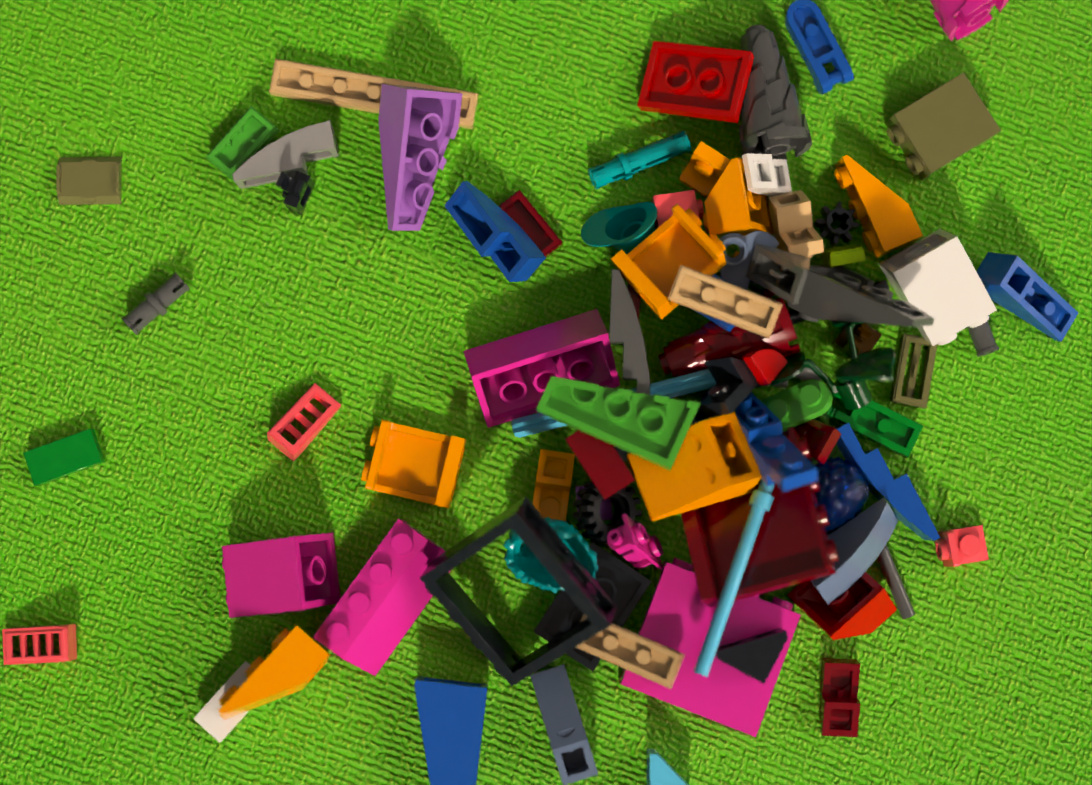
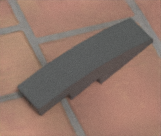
(626, 331)

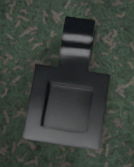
(296, 190)

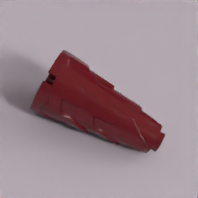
(712, 342)

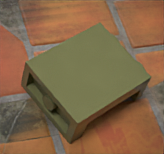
(941, 126)

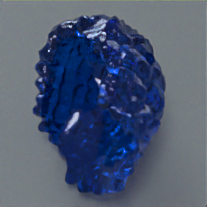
(842, 491)

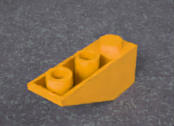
(882, 213)

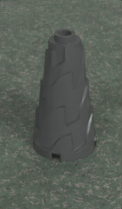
(770, 105)

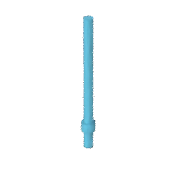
(760, 501)

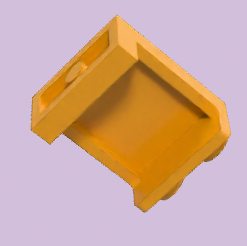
(656, 260)
(414, 463)

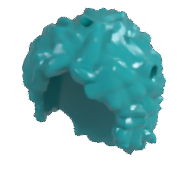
(531, 571)

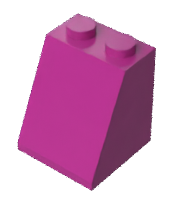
(281, 575)

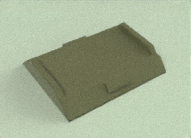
(89, 180)

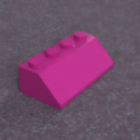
(516, 369)
(381, 600)

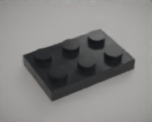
(618, 581)

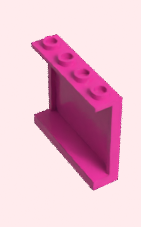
(681, 623)

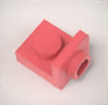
(961, 546)

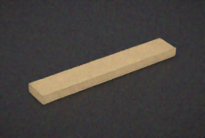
(348, 88)

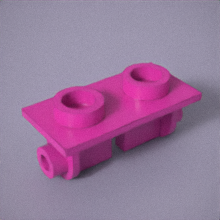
(636, 544)

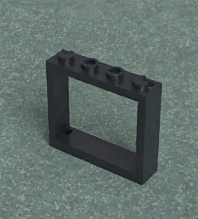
(557, 560)

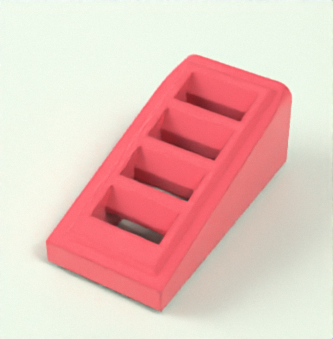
(294, 413)
(67, 644)

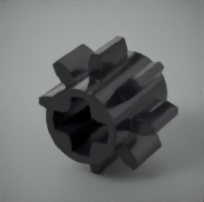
(843, 216)

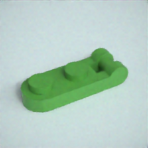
(800, 403)

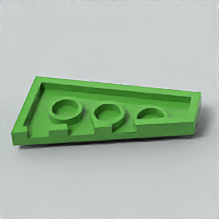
(628, 420)

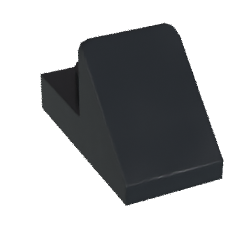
(732, 387)

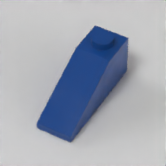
(1026, 294)

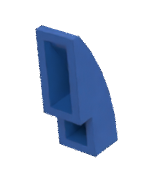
(494, 233)

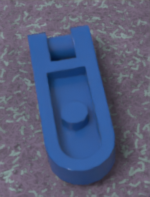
(817, 45)

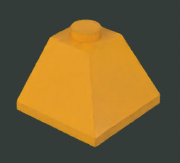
(733, 207)

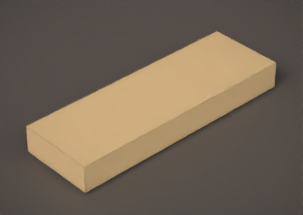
(724, 301)
(635, 654)

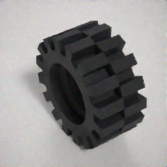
(590, 511)

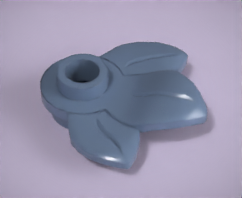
(737, 267)

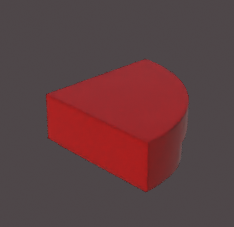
(765, 364)

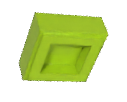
(843, 255)

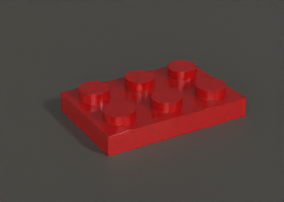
(695, 81)

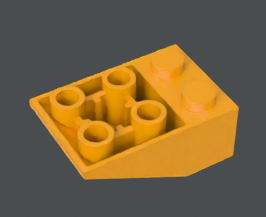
(708, 469)
(284, 672)

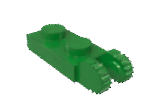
(880, 426)

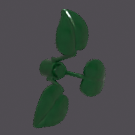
(851, 376)

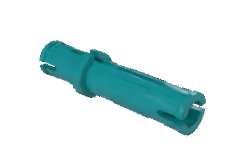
(626, 165)

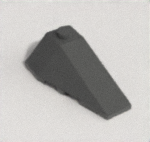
(850, 296)

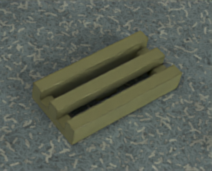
(908, 399)

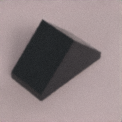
(754, 654)

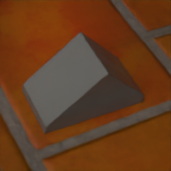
(779, 271)

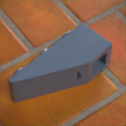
(563, 725)

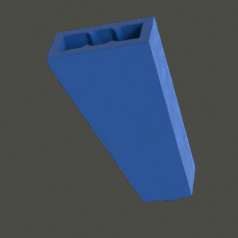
(451, 728)

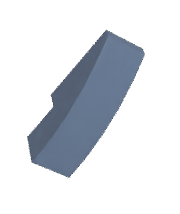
(858, 546)

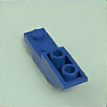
(774, 454)

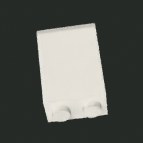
(942, 283)

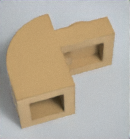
(794, 224)

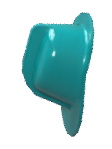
(620, 226)

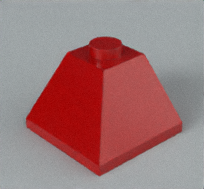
(852, 613)

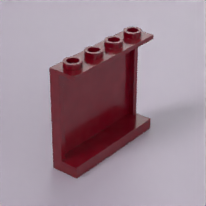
(787, 548)

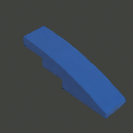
(896, 490)

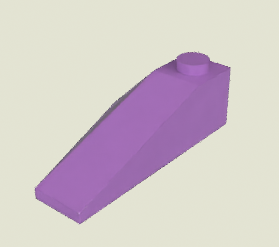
(413, 140)

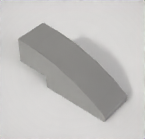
(288, 155)

